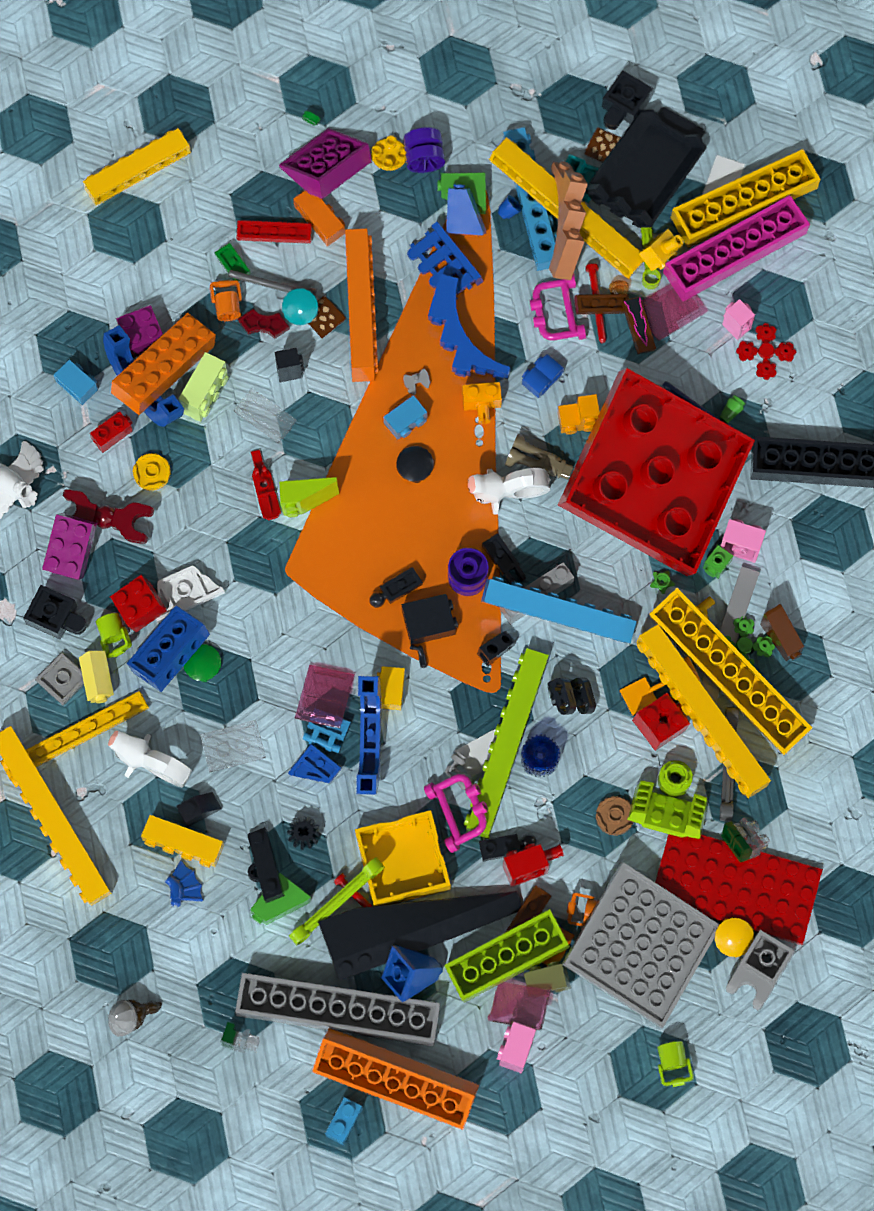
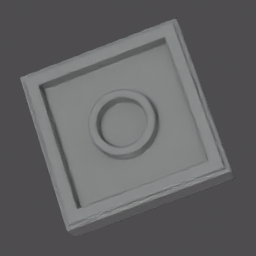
(61, 679)

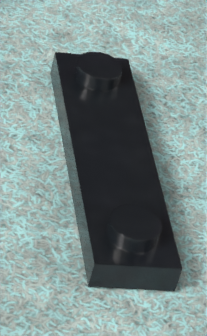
(265, 865)

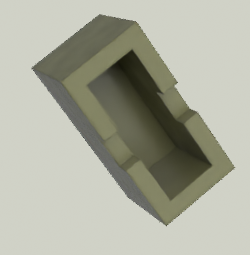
(550, 978)

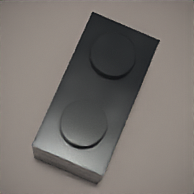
(289, 364)

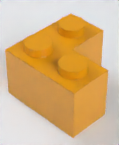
(579, 415)

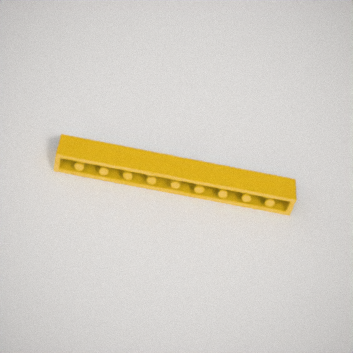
(543, 188)
(703, 711)
(52, 818)

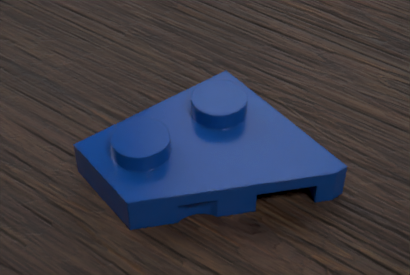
(315, 766)

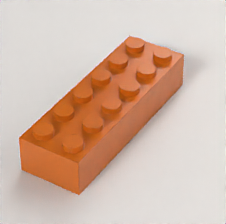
(163, 363)

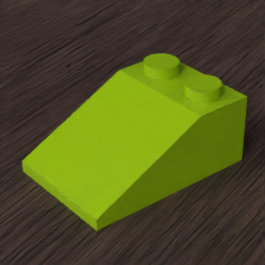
(303, 495)

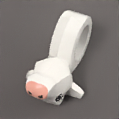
(517, 485)
(137, 754)

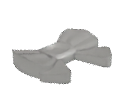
(410, 381)

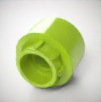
(677, 768)

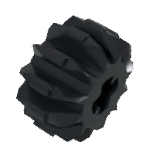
(304, 840)

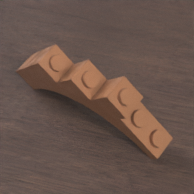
(569, 241)

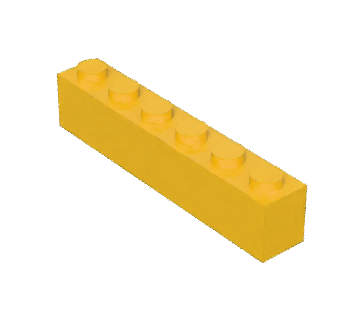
(136, 167)

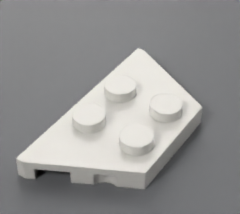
(186, 590)

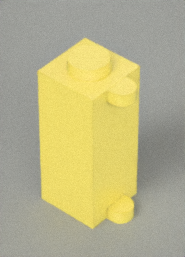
(96, 676)

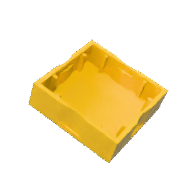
(410, 859)

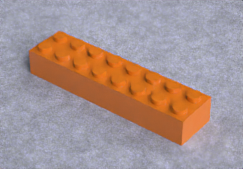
(361, 305)
(395, 1078)

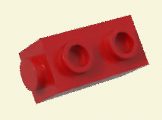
(111, 431)

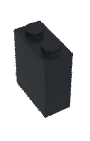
(429, 619)

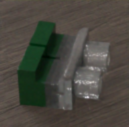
(744, 839)
(239, 1041)

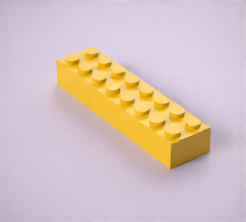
(744, 197)

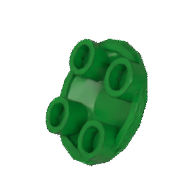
(203, 664)

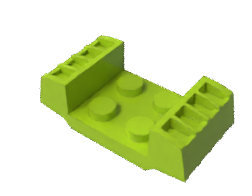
(667, 813)

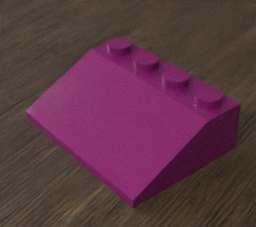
(327, 162)

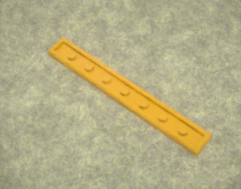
(86, 729)

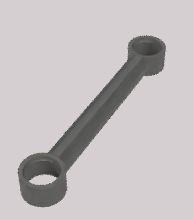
(726, 805)

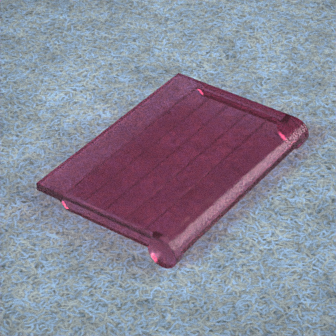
(519, 1005)

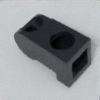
(495, 648)

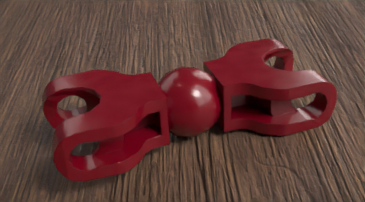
(107, 516)

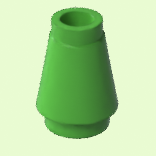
(732, 409)

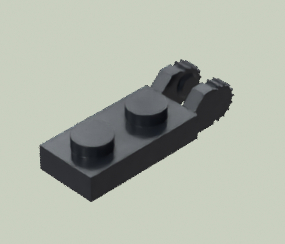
(503, 558)

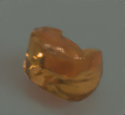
(619, 287)

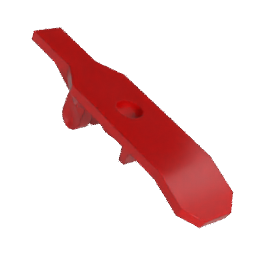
(266, 495)

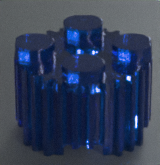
(549, 751)

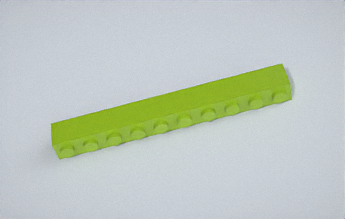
(509, 736)

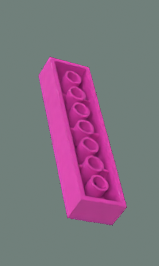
(736, 248)

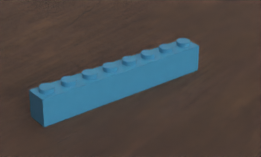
(559, 611)

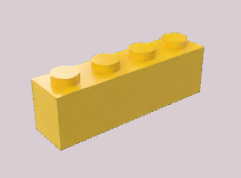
(182, 841)

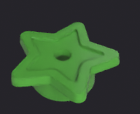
(662, 586)

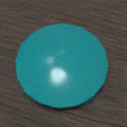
(300, 306)

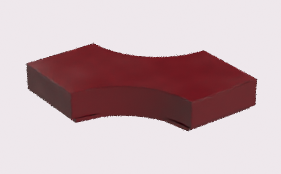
(255, 322)

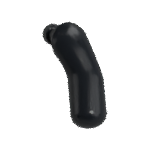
(422, 657)

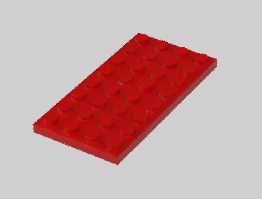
(763, 891)

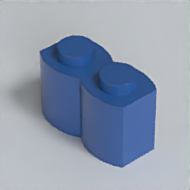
(542, 376)

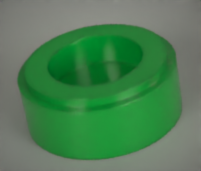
(311, 118)

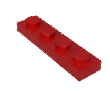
(274, 232)

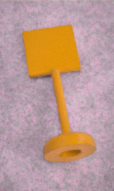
(641, 694)

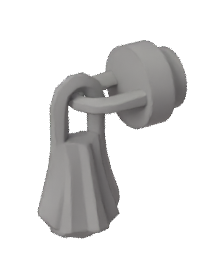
(458, 759)

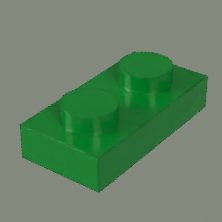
(231, 260)

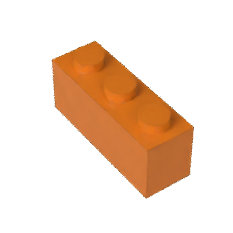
(320, 216)

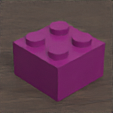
(141, 329)

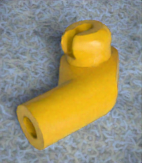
(705, 605)

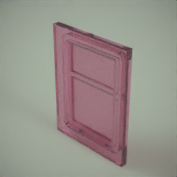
(668, 313)
(324, 696)

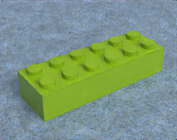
(506, 956)

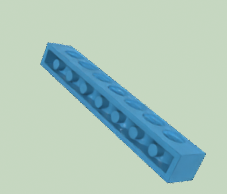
(529, 207)

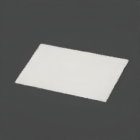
(723, 172)
(477, 752)

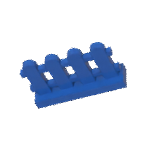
(443, 253)

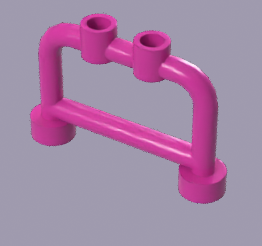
(539, 320)
(479, 808)

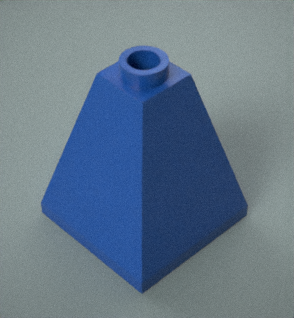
(410, 972)

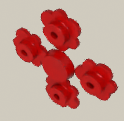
(766, 351)

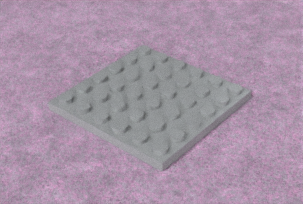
(641, 945)

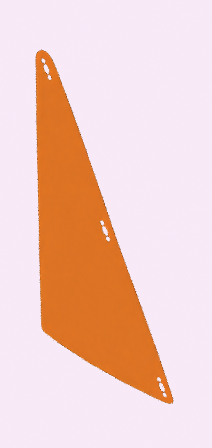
(391, 524)

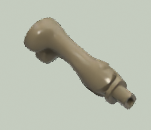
(551, 463)

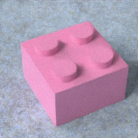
(743, 540)
(517, 1047)

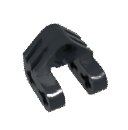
(567, 692)

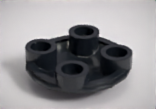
(415, 464)

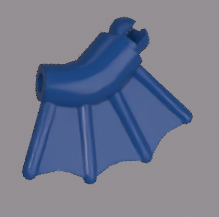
(183, 885)

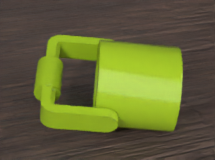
(112, 631)
(673, 1057)

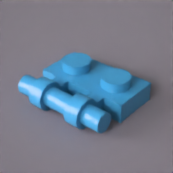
(334, 733)

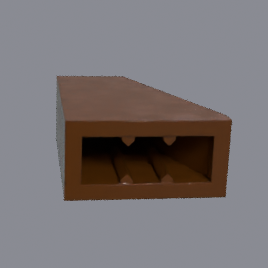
(781, 631)

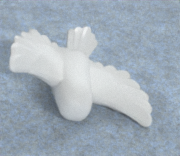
(17, 478)

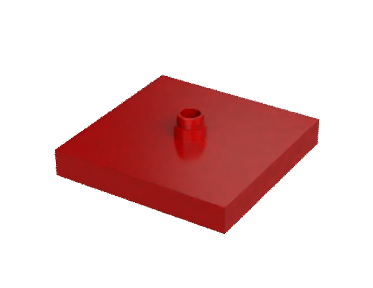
(656, 472)

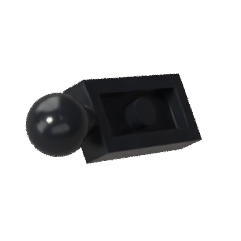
(396, 588)
(500, 846)

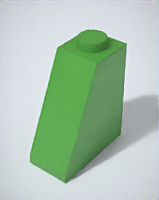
(474, 181)
(274, 910)

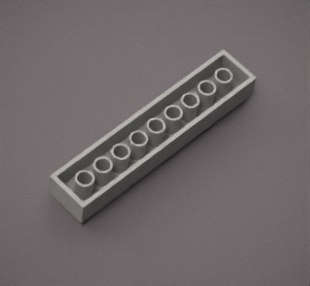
(337, 1009)

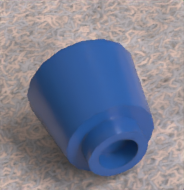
(509, 207)

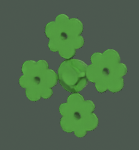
(745, 645)

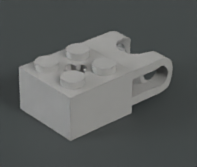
(756, 972)

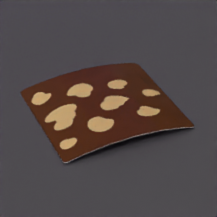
(601, 144)
(327, 318)

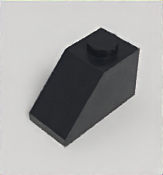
(198, 808)

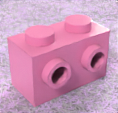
(738, 318)

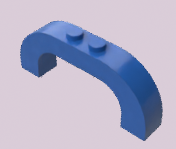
(118, 352)
(370, 735)

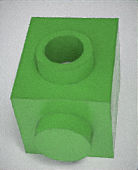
(717, 562)

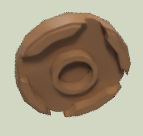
(613, 816)

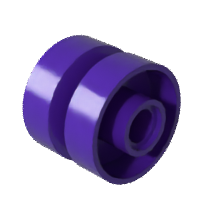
(424, 150)
(467, 571)

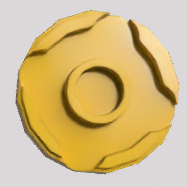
(151, 472)

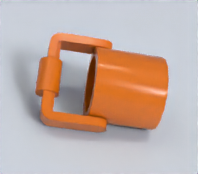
(226, 302)
(590, 905)

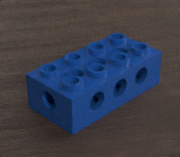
(168, 648)

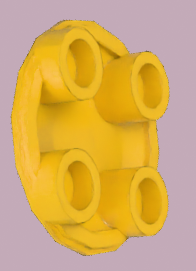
(388, 154)
(734, 937)

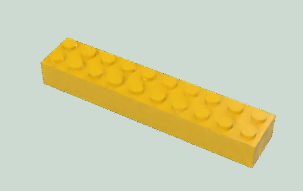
(730, 671)

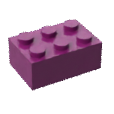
(69, 546)

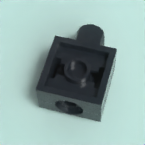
(625, 100)
(54, 614)

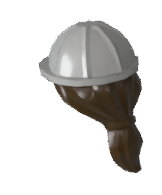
(129, 1015)

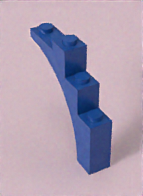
(453, 337)

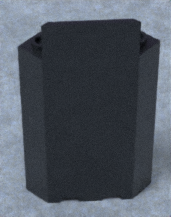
(647, 166)

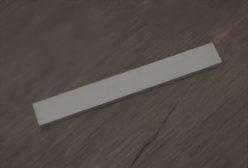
(736, 609)

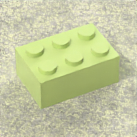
(203, 387)

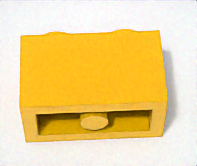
(391, 687)

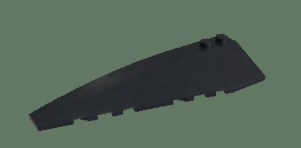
(365, 935)

